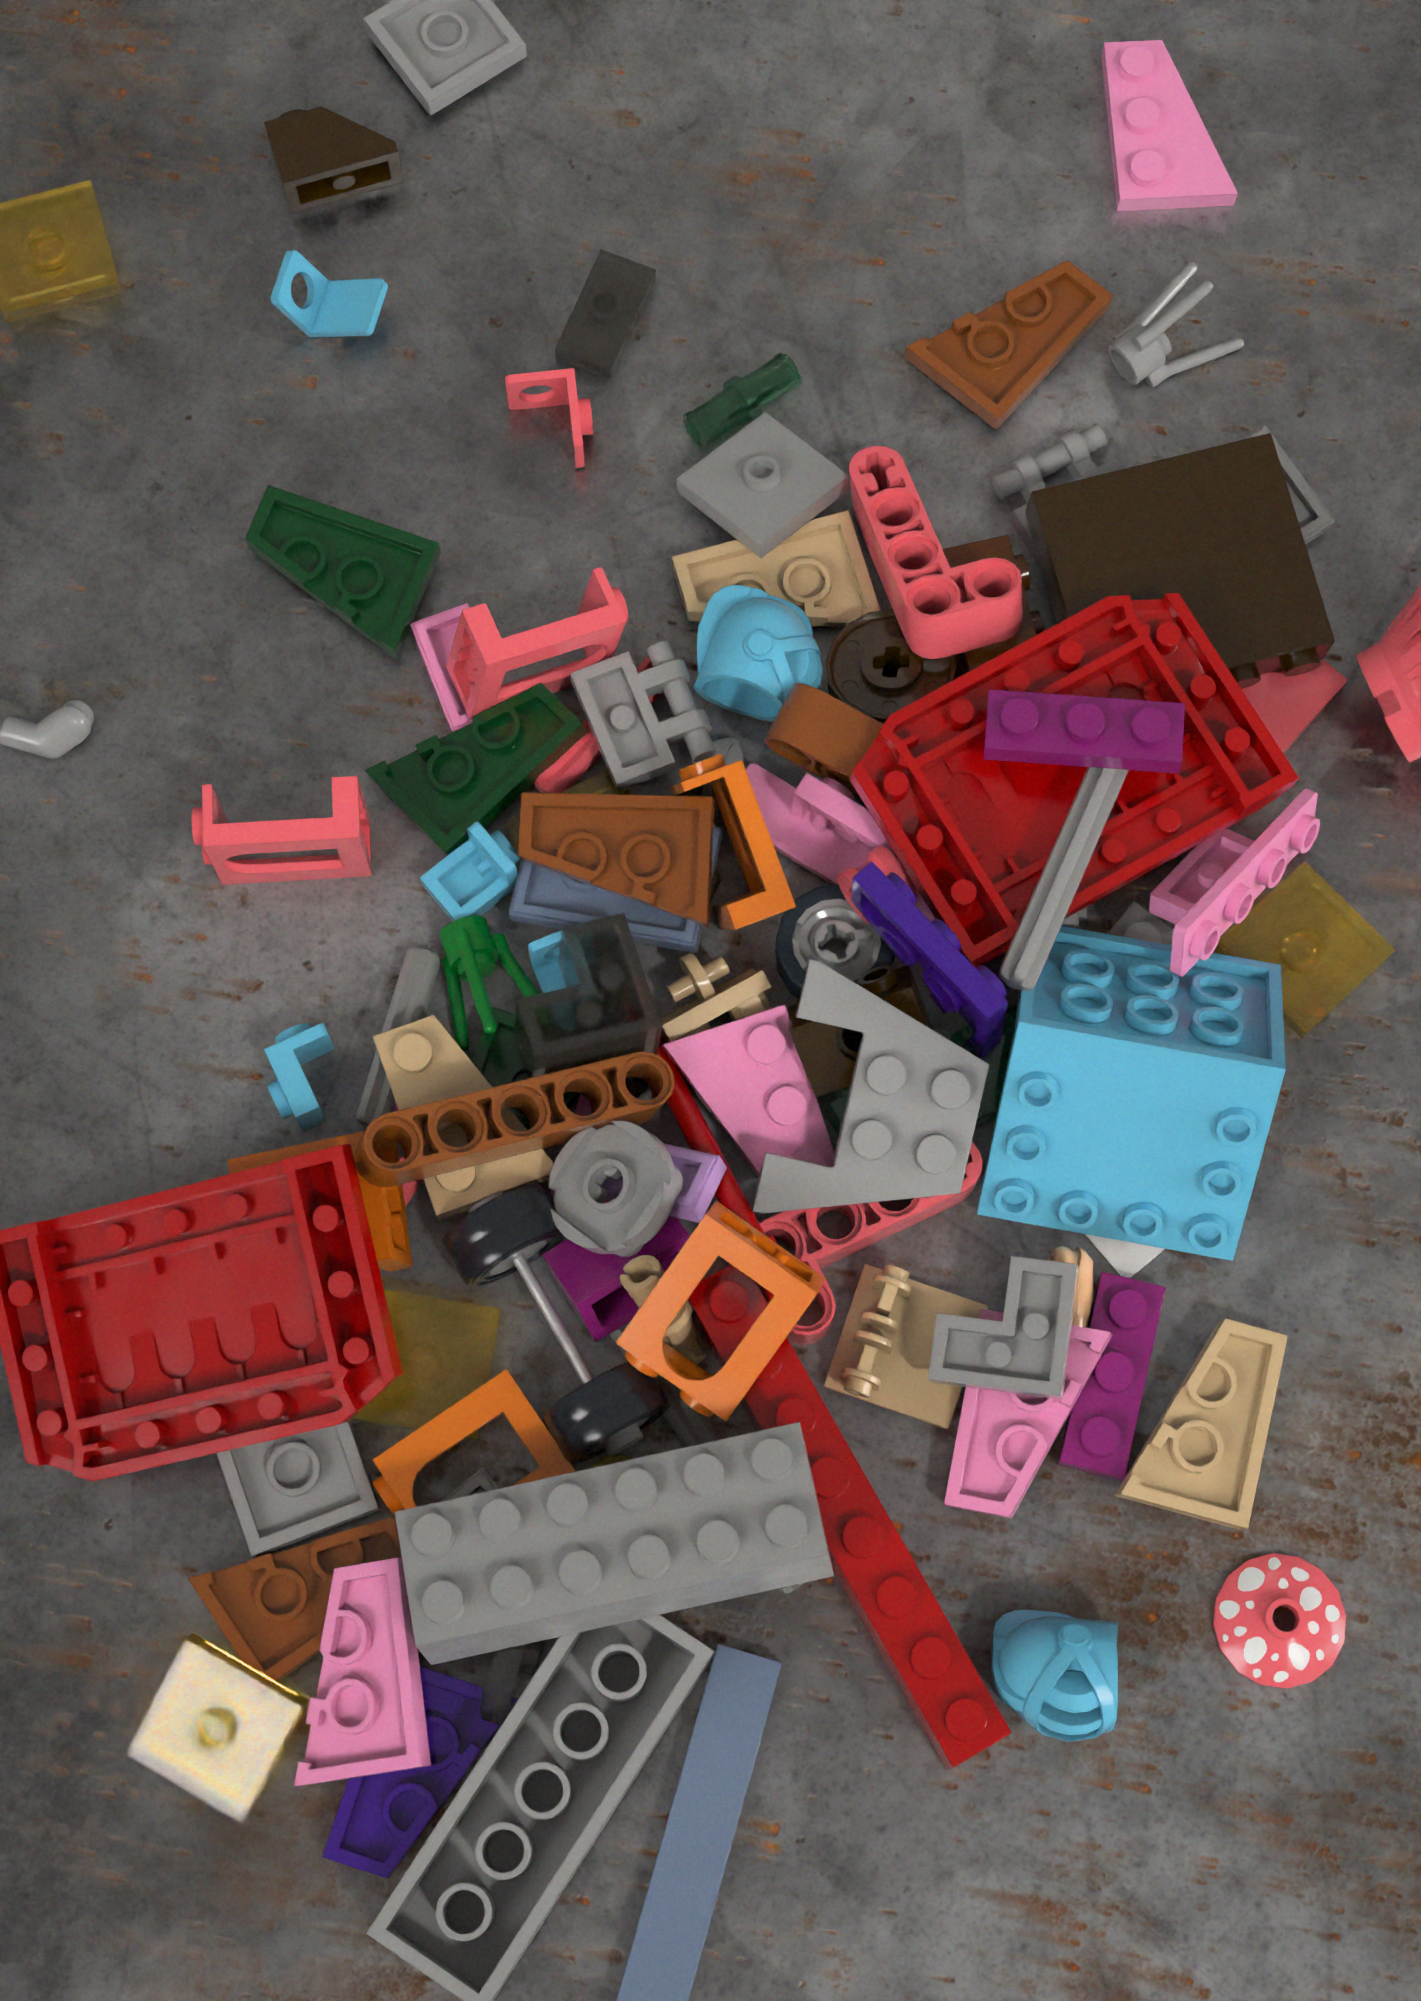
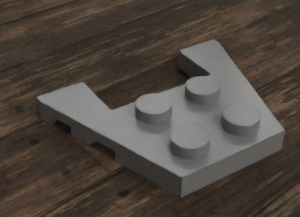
(904, 1113)

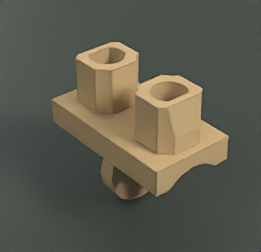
(738, 996)

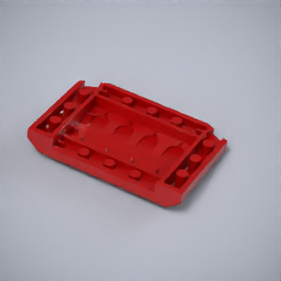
(984, 828)
(195, 1318)

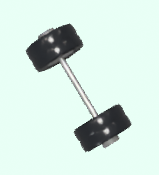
(505, 1237)

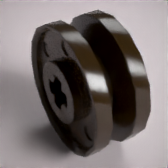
(878, 671)

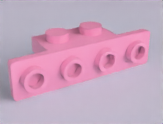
(818, 825)
(1225, 876)

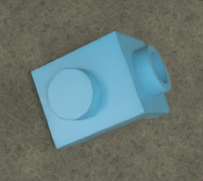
(473, 874)
(291, 1089)

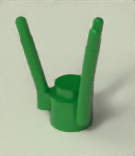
(471, 958)

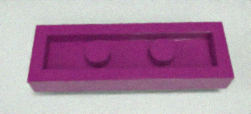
(1084, 731)
(1107, 1410)

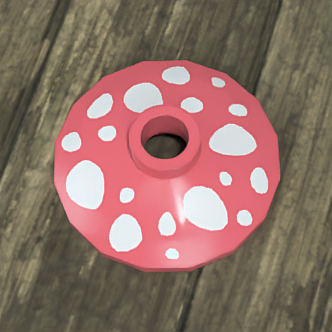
(1247, 1628)

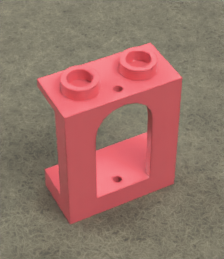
(483, 657)
(346, 831)

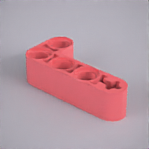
(935, 605)
(869, 1224)

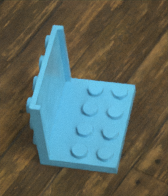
(1137, 1095)

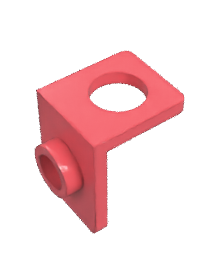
(562, 393)

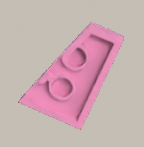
(1157, 134)
(756, 1087)
(1009, 1434)
(370, 1681)

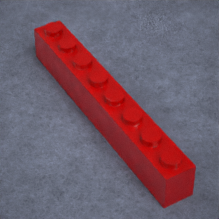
(859, 1535)

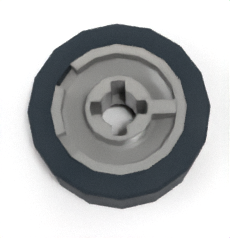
(816, 919)

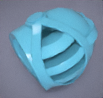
(754, 651)
(1057, 1672)

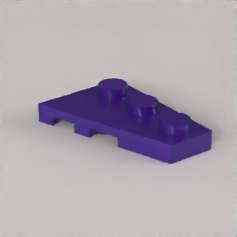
(948, 975)
(390, 1810)

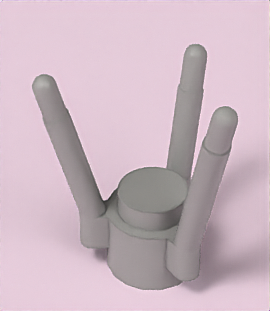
(1142, 346)

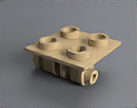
(889, 1345)

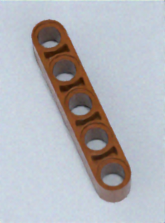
(821, 734)
(487, 1134)

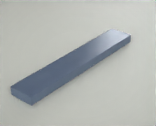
(700, 1827)

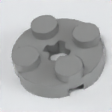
(641, 1207)

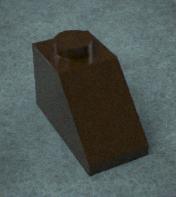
(329, 157)

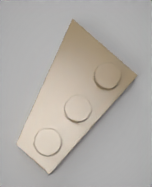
(812, 568)
(430, 1067)
(1214, 1430)

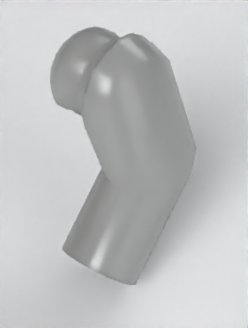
(51, 736)

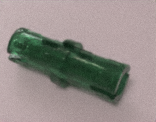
(742, 399)

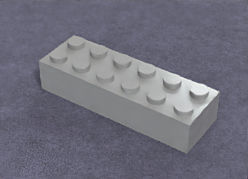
(612, 1544)
(538, 1802)

